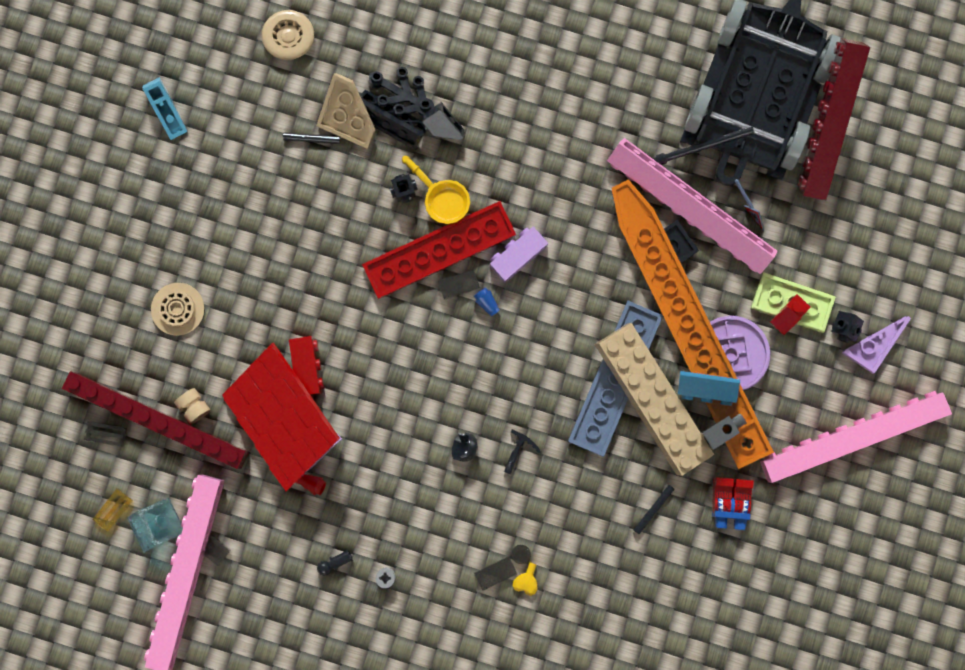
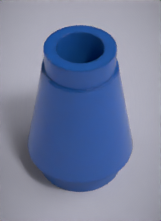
(486, 300)

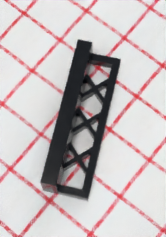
(391, 125)

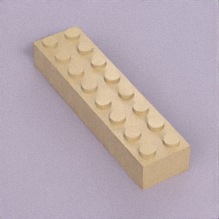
(654, 399)

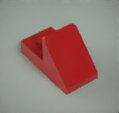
(790, 314)

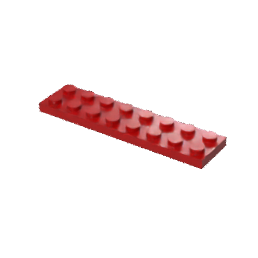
(439, 250)

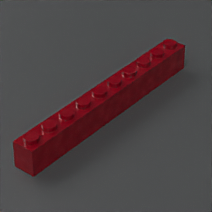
(155, 420)

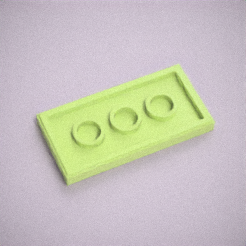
(776, 292)

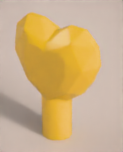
(526, 581)

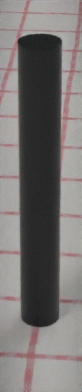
(311, 138)
(653, 510)

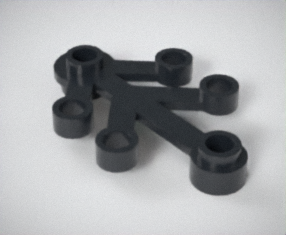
(403, 94)

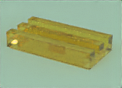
(123, 496)

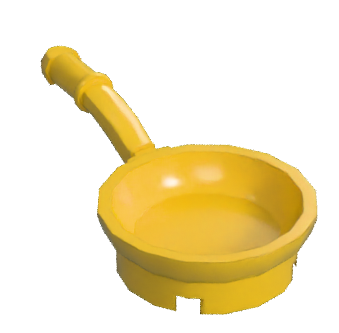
(445, 200)

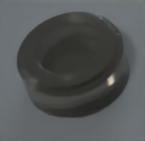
(521, 554)

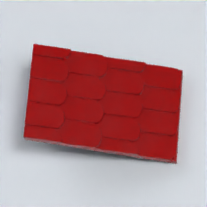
(280, 417)

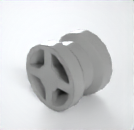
(387, 575)

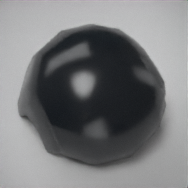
(464, 447)

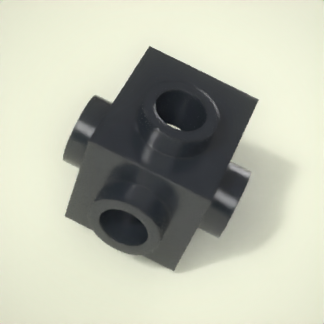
(400, 182)
(847, 327)

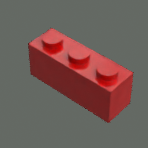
(306, 364)

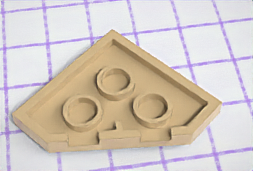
(345, 113)

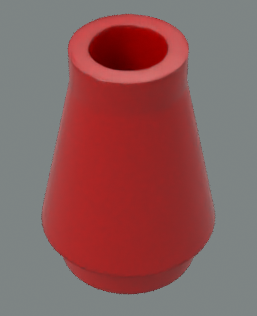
(312, 483)

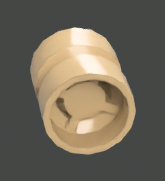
(192, 406)

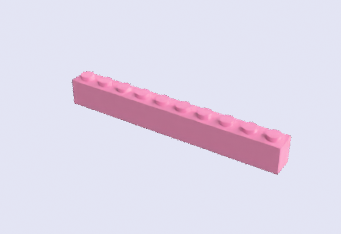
(692, 206)
(855, 437)
(184, 573)

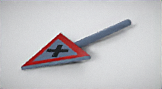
(753, 212)

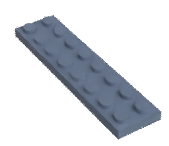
(606, 397)

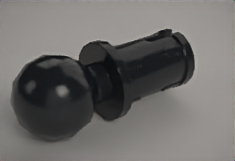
(324, 567)

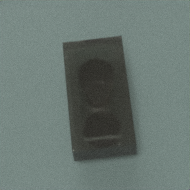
(215, 550)

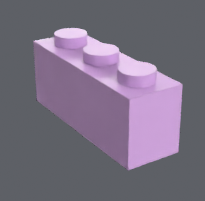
(518, 254)

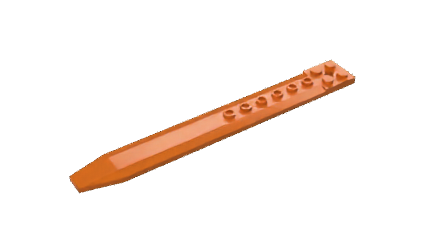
(685, 315)

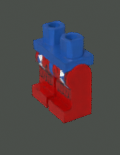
(732, 501)

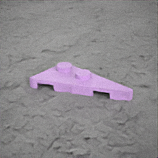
(873, 349)

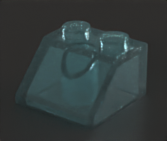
(155, 524)

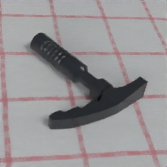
(515, 453)

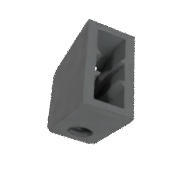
(715, 436)

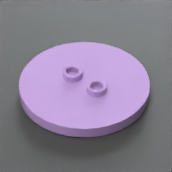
(744, 347)

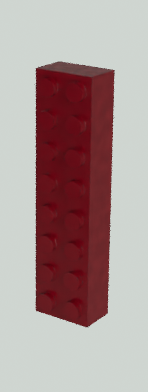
(833, 118)

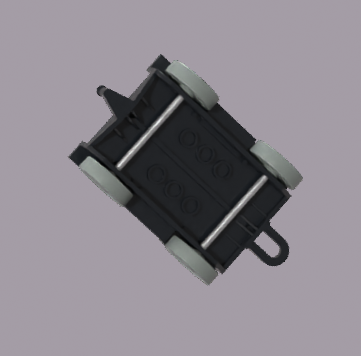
(763, 79)

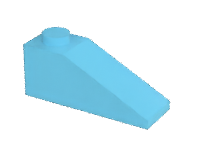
(164, 108)

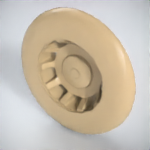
(288, 35)
(177, 308)

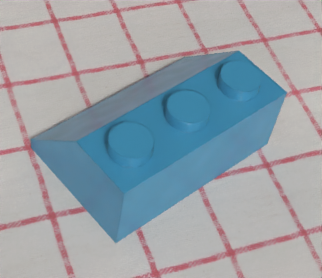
(708, 388)

